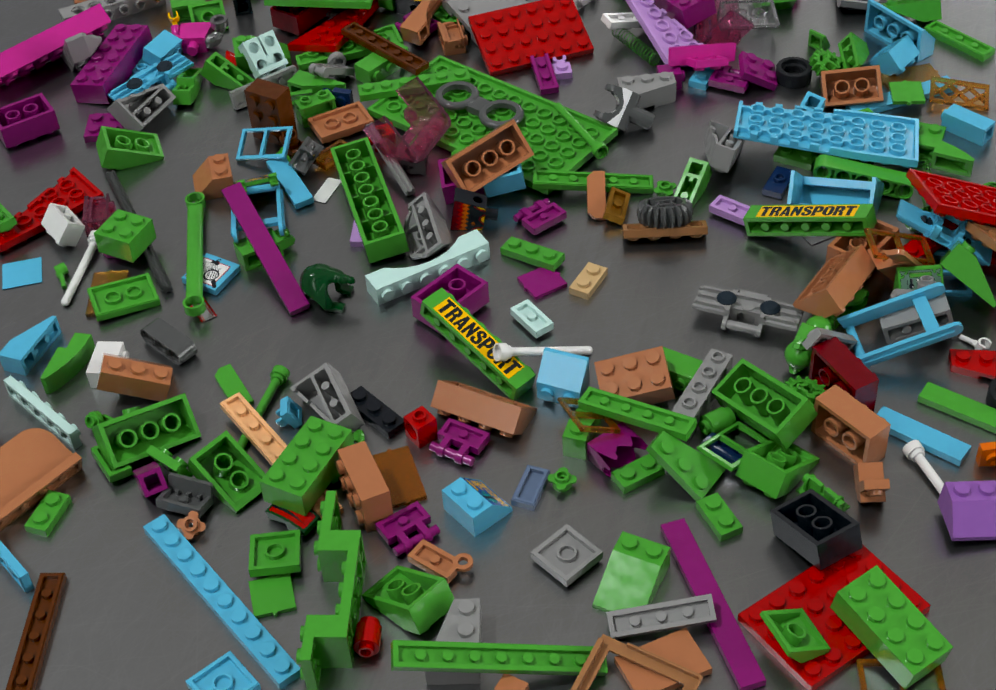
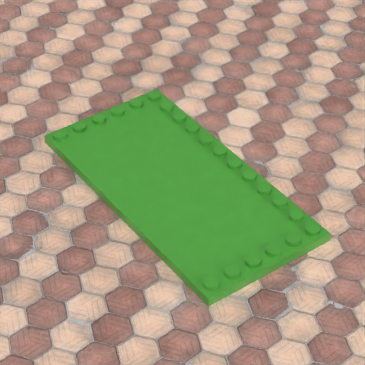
(549, 135)

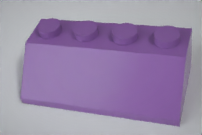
(969, 509)

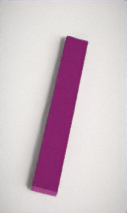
(265, 249)
(702, 582)

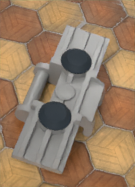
(739, 301)

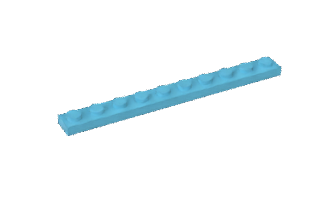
(223, 602)

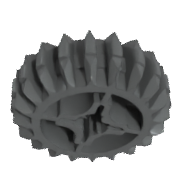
(665, 212)

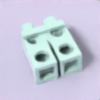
(263, 54)

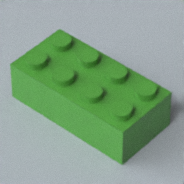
(765, 403)
(305, 466)
(891, 627)

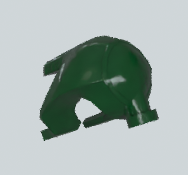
(315, 283)

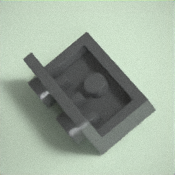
(186, 495)

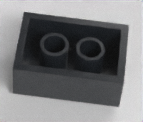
(816, 529)

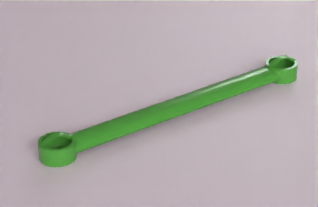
(194, 262)

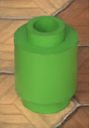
(717, 420)

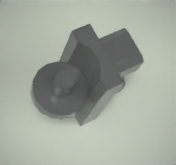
(305, 155)

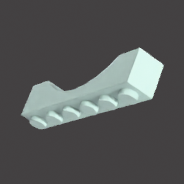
(392, 283)

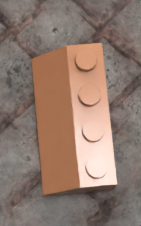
(488, 157)
(836, 283)
(482, 407)

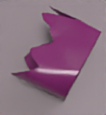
(614, 449)

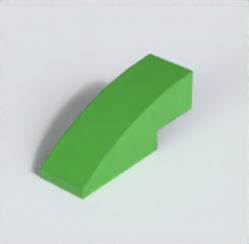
(187, 86)
(945, 156)
(67, 362)

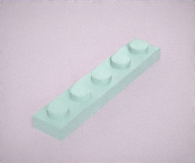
(43, 412)

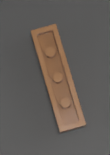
(636, 231)

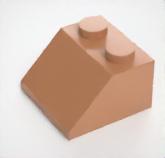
(213, 176)

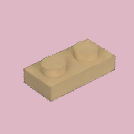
(588, 280)

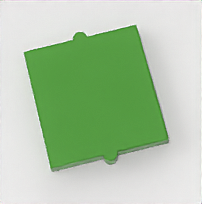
(906, 92)
(272, 595)

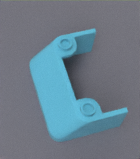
(819, 190)

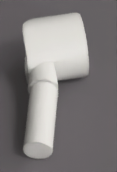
(982, 344)

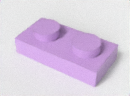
(729, 209)

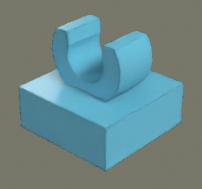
(289, 413)

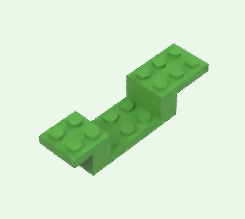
(341, 559)

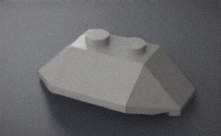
(79, 49)
(425, 228)

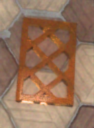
(969, 86)

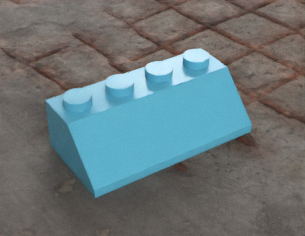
(890, 27)

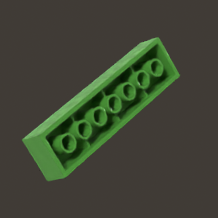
(369, 200)

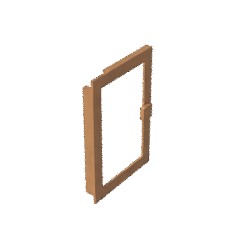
(637, 655)

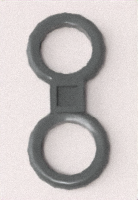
(476, 104)

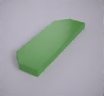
(231, 383)

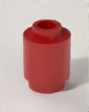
(367, 636)

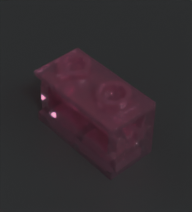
(96, 211)

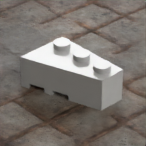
(654, 89)
(141, 108)
(907, 323)

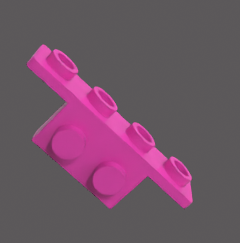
(703, 55)

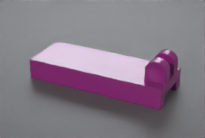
(544, 74)

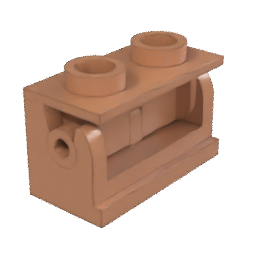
(452, 38)

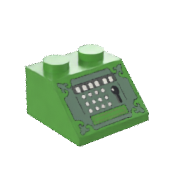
(908, 276)

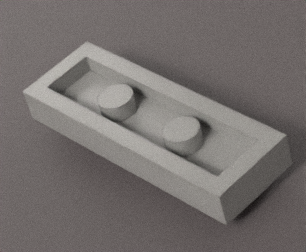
(820, 335)

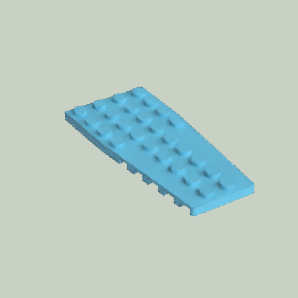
(840, 133)

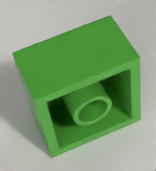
(125, 235)

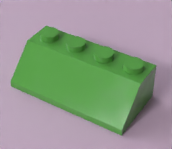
(132, 434)

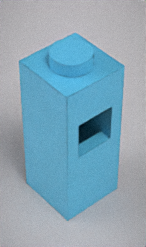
(968, 124)

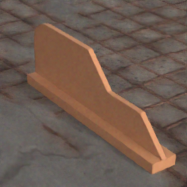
(29, 468)

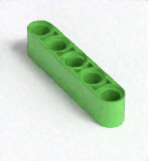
(854, 170)

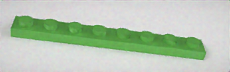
(490, 658)

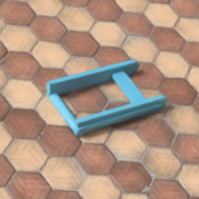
(268, 222)
(919, 299)

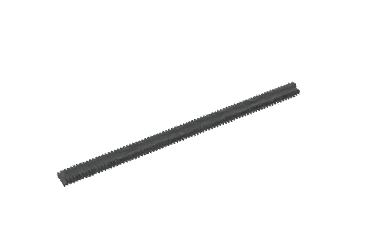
(150, 254)

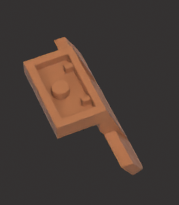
(896, 259)

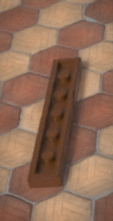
(385, 48)
(37, 632)

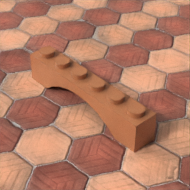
(416, 26)

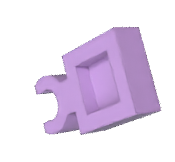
(562, 68)

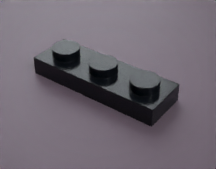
(377, 413)

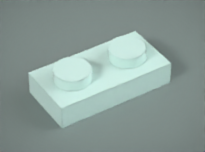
(531, 318)

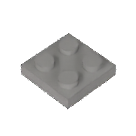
(566, 555)

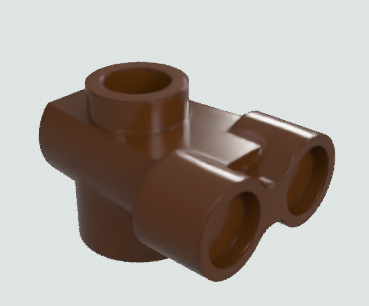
(294, 144)

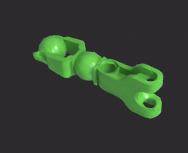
(796, 354)

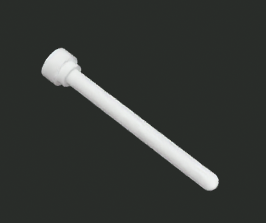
(80, 270)
(503, 351)
(915, 451)

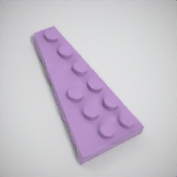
(660, 28)

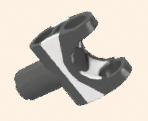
(626, 110)

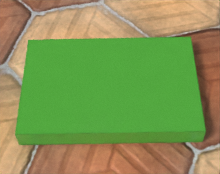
(123, 297)

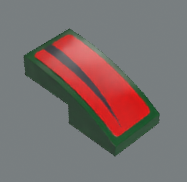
(293, 520)

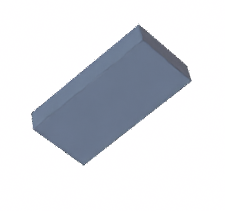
(530, 488)

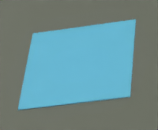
(21, 273)

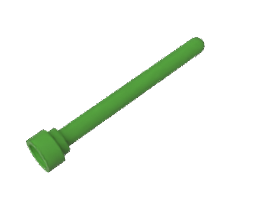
(598, 148)
(279, 376)

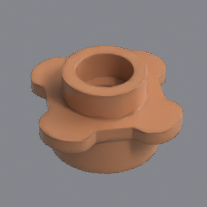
(198, 526)

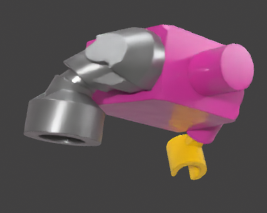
(199, 36)

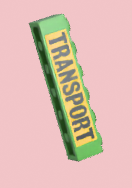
(809, 220)
(476, 343)

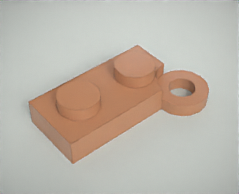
(437, 561)

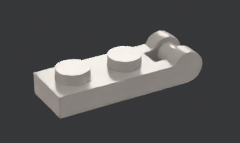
(331, 70)

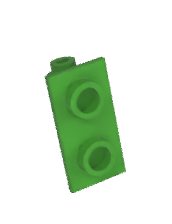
(812, 482)

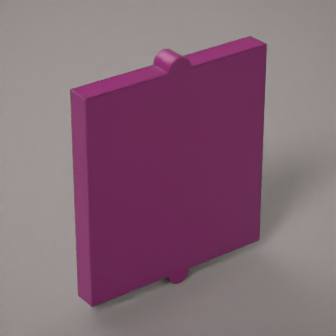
(541, 282)

